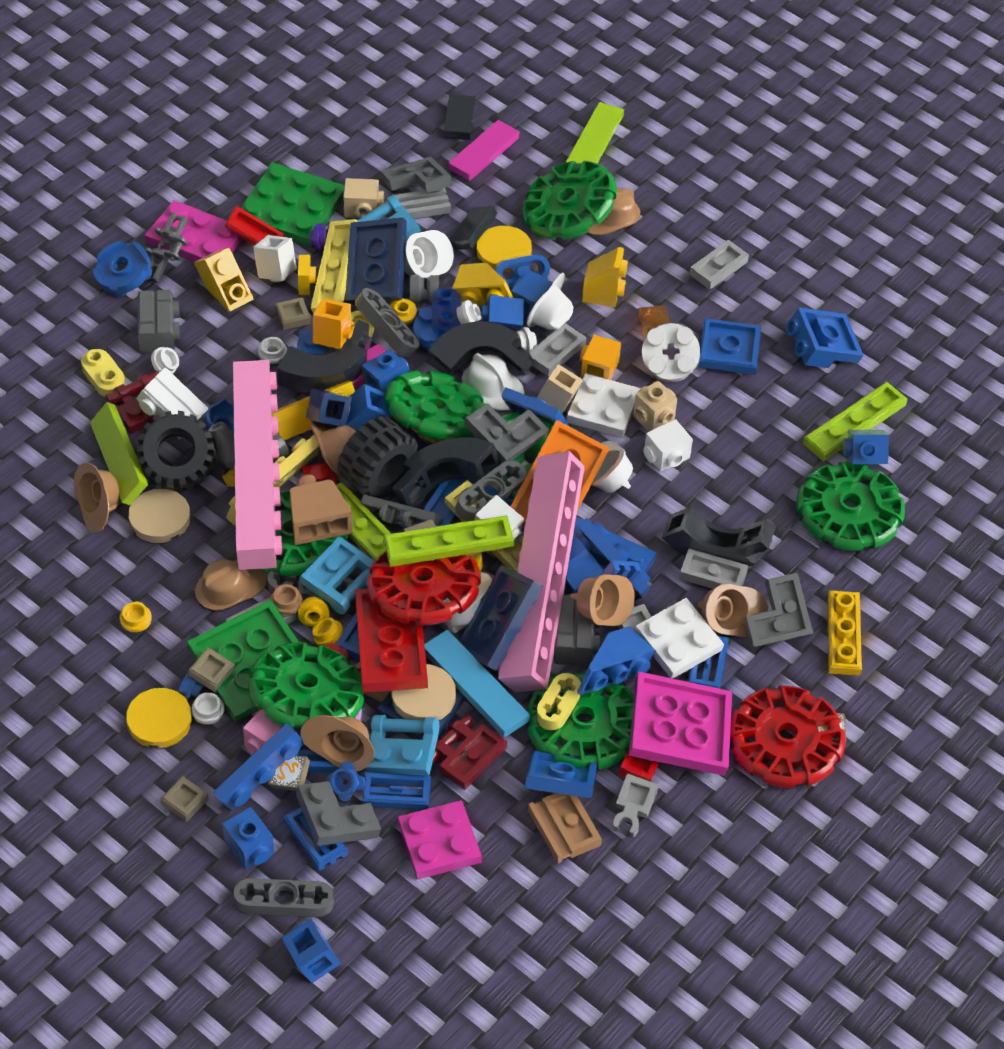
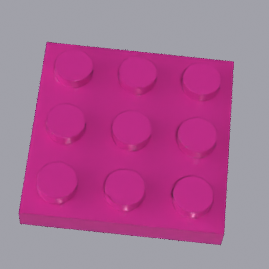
(681, 723)

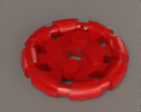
(424, 599)
(783, 752)

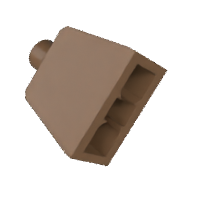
(318, 511)

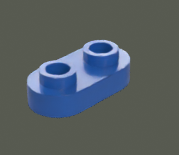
(521, 266)

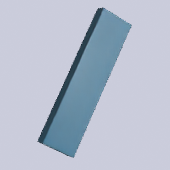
(476, 684)

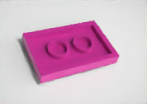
(202, 232)

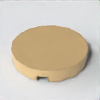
(159, 515)
(428, 702)

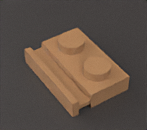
(564, 825)

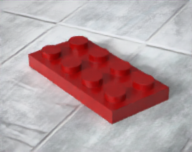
(389, 650)

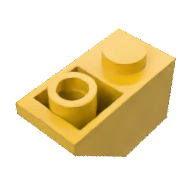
(224, 279)
(604, 280)
(478, 282)

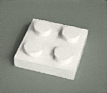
(603, 405)
(679, 638)

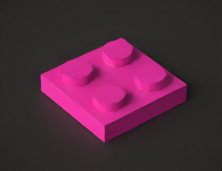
(439, 839)

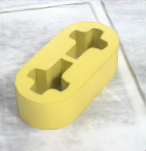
(564, 704)

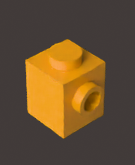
(332, 323)
(600, 357)

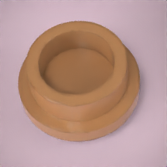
(286, 599)

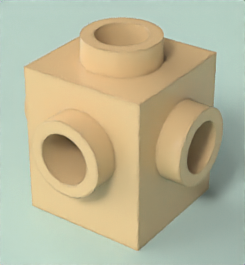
(654, 406)

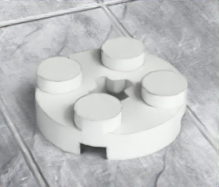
(682, 340)

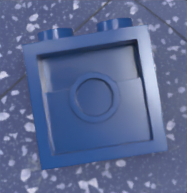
(823, 337)

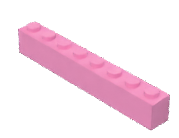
(255, 466)
(544, 560)

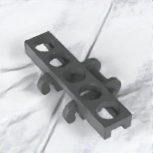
(176, 243)
(391, 515)

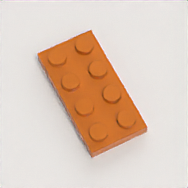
(564, 439)

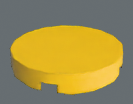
(501, 244)
(159, 717)

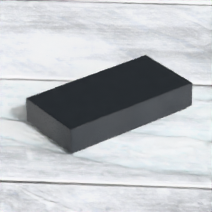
(459, 116)
(472, 227)

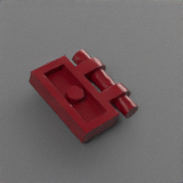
(130, 411)
(472, 756)

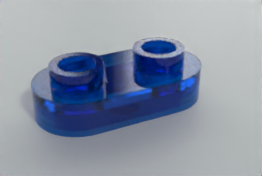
(445, 310)

